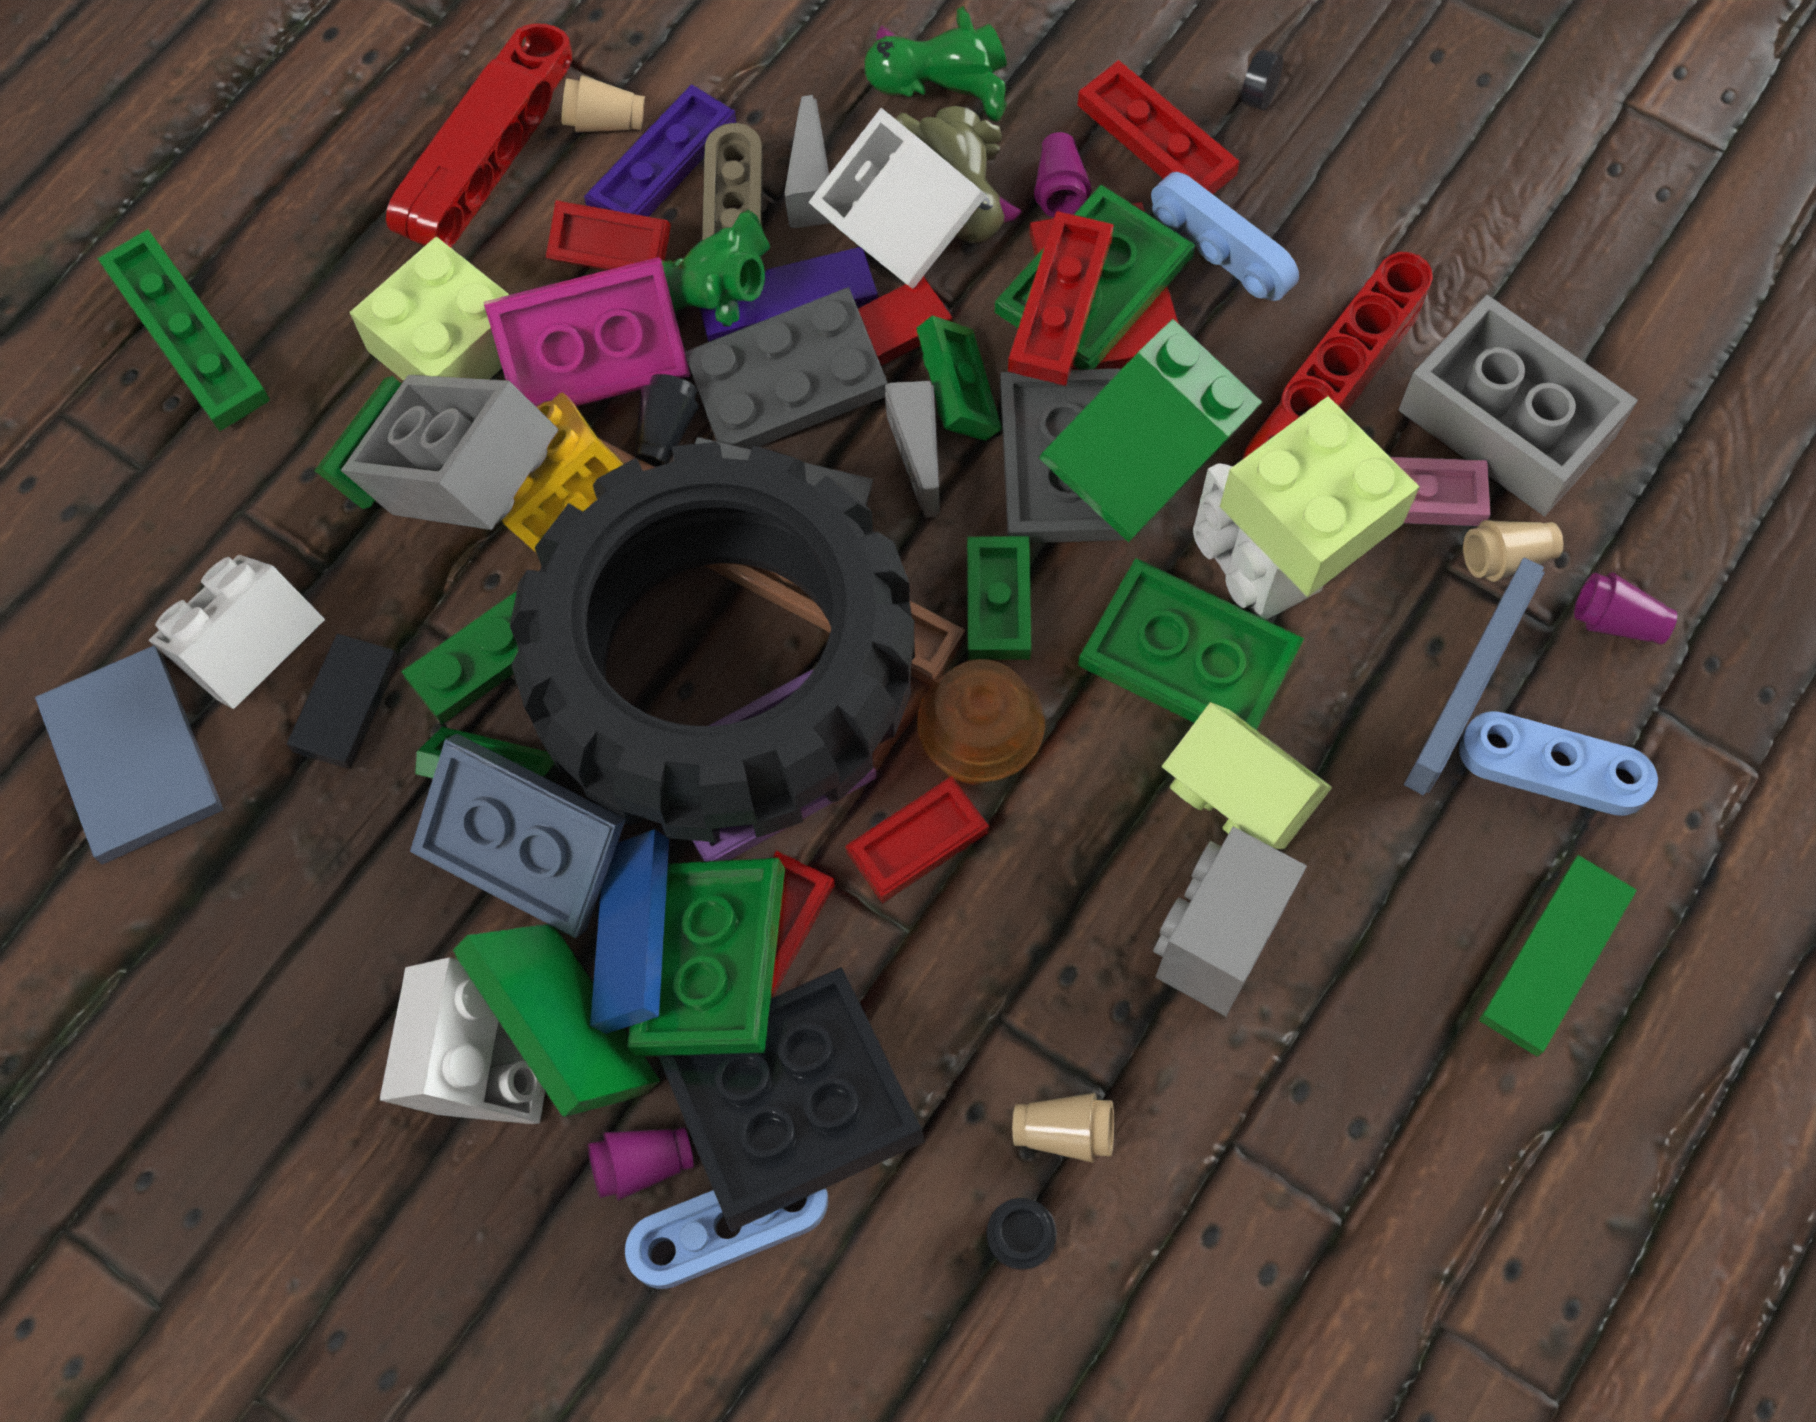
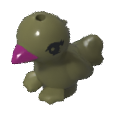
(967, 146)

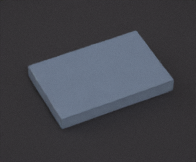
(128, 754)
(517, 835)

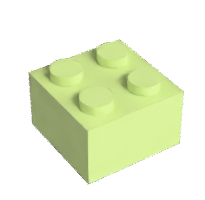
(432, 317)
(1318, 496)
(1244, 777)

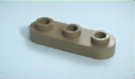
(731, 181)

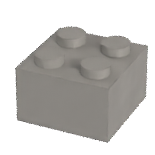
(1231, 914)

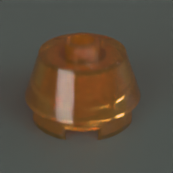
(981, 722)

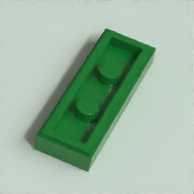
(1557, 956)

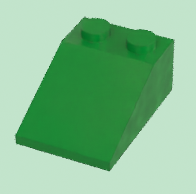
(1150, 430)

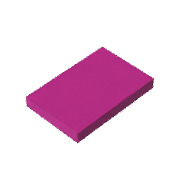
(589, 335)

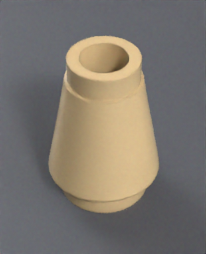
(600, 106)
(1499, 546)
(1066, 1126)

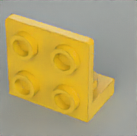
(564, 477)

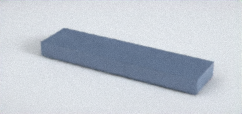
(1474, 677)

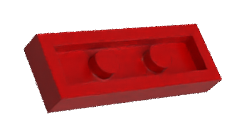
(1155, 128)
(1060, 298)

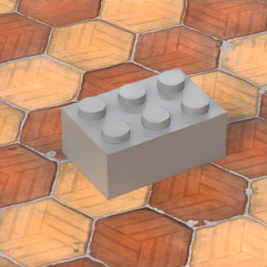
(1518, 403)
(451, 450)

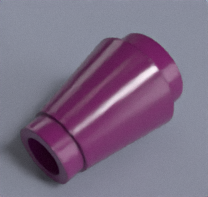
(1061, 176)
(1623, 610)
(638, 1160)

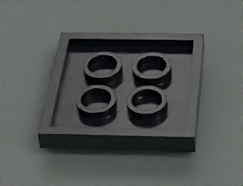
(801, 1111)

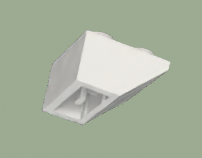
(897, 198)
(1249, 572)
(235, 628)
(454, 1053)

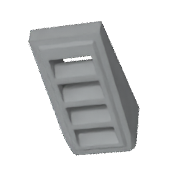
(806, 167)
(913, 424)

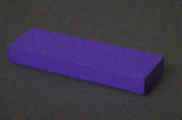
(661, 155)
(797, 285)

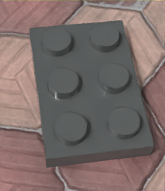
(787, 372)
(1035, 496)

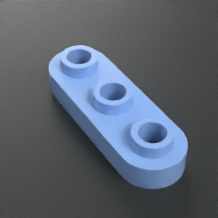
(1224, 236)
(1529, 764)
(696, 1241)

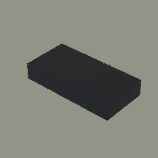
(343, 701)

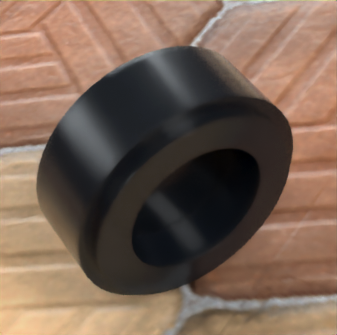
(1262, 79)

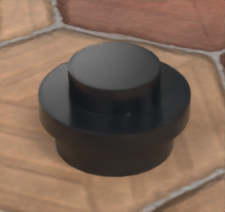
(1021, 1234)

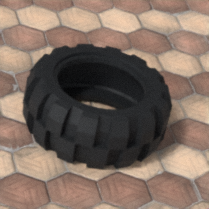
(687, 518)

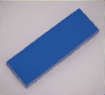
(631, 934)

